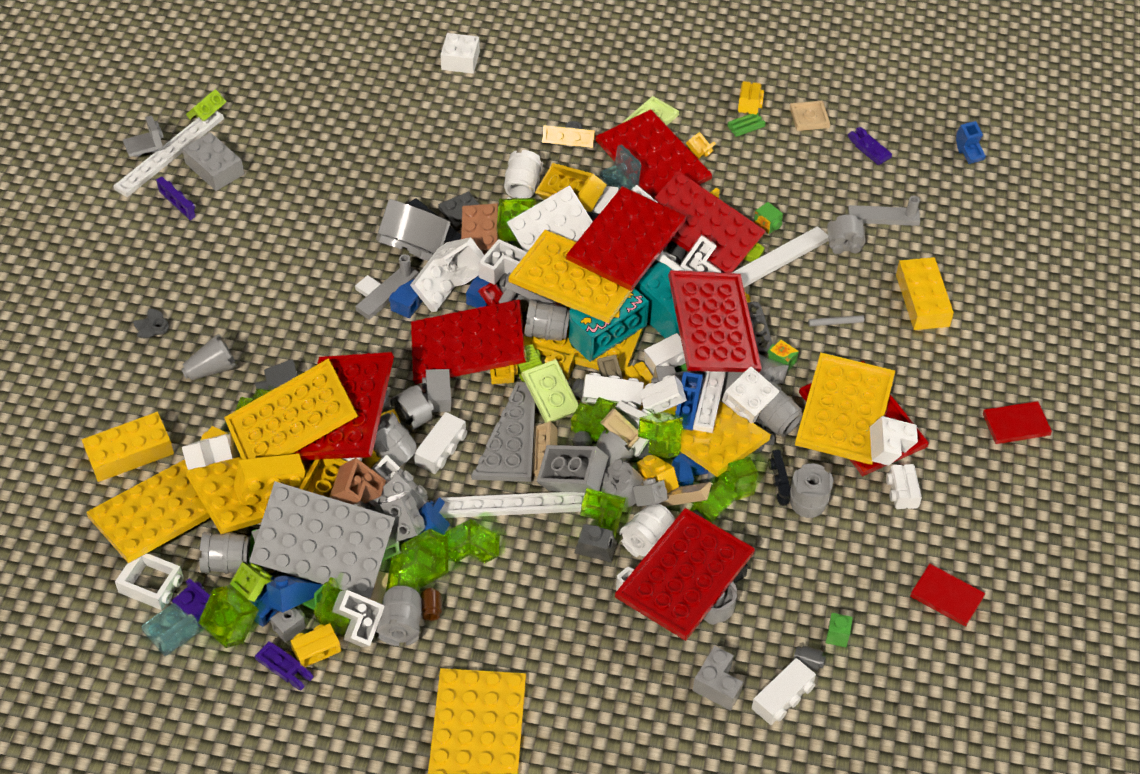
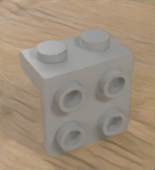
(145, 142)
(401, 482)

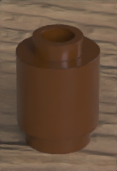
(431, 604)

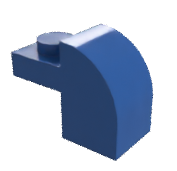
(968, 142)
(686, 469)
(432, 517)

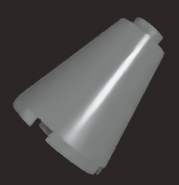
(209, 360)
(614, 447)

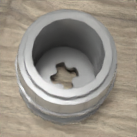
(546, 321)
(781, 414)
(394, 440)
(810, 490)
(223, 552)
(400, 616)

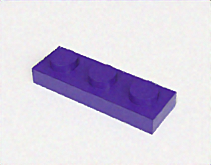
(176, 198)

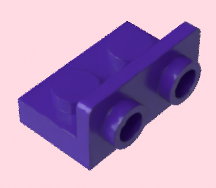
(192, 599)

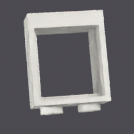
(131, 572)

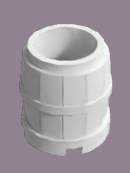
(522, 174)
(646, 529)

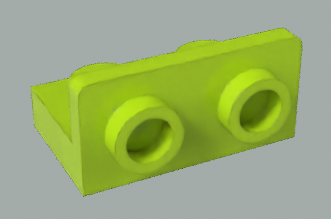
(207, 106)
(250, 580)

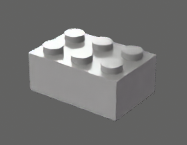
(213, 161)
(572, 468)

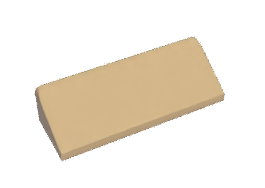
(544, 435)
(688, 494)

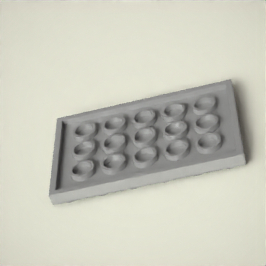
(322, 539)

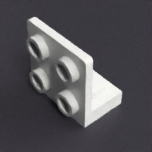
(749, 395)

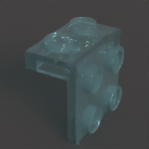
(624, 172)
(170, 629)

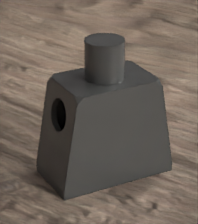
(277, 375)
(596, 543)

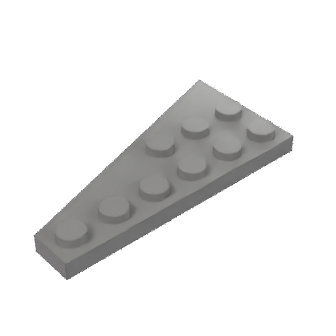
(511, 443)

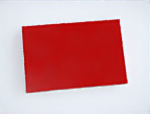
(1017, 422)
(947, 595)

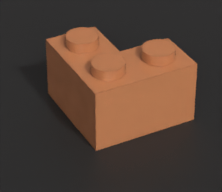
(357, 483)

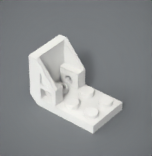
(450, 266)

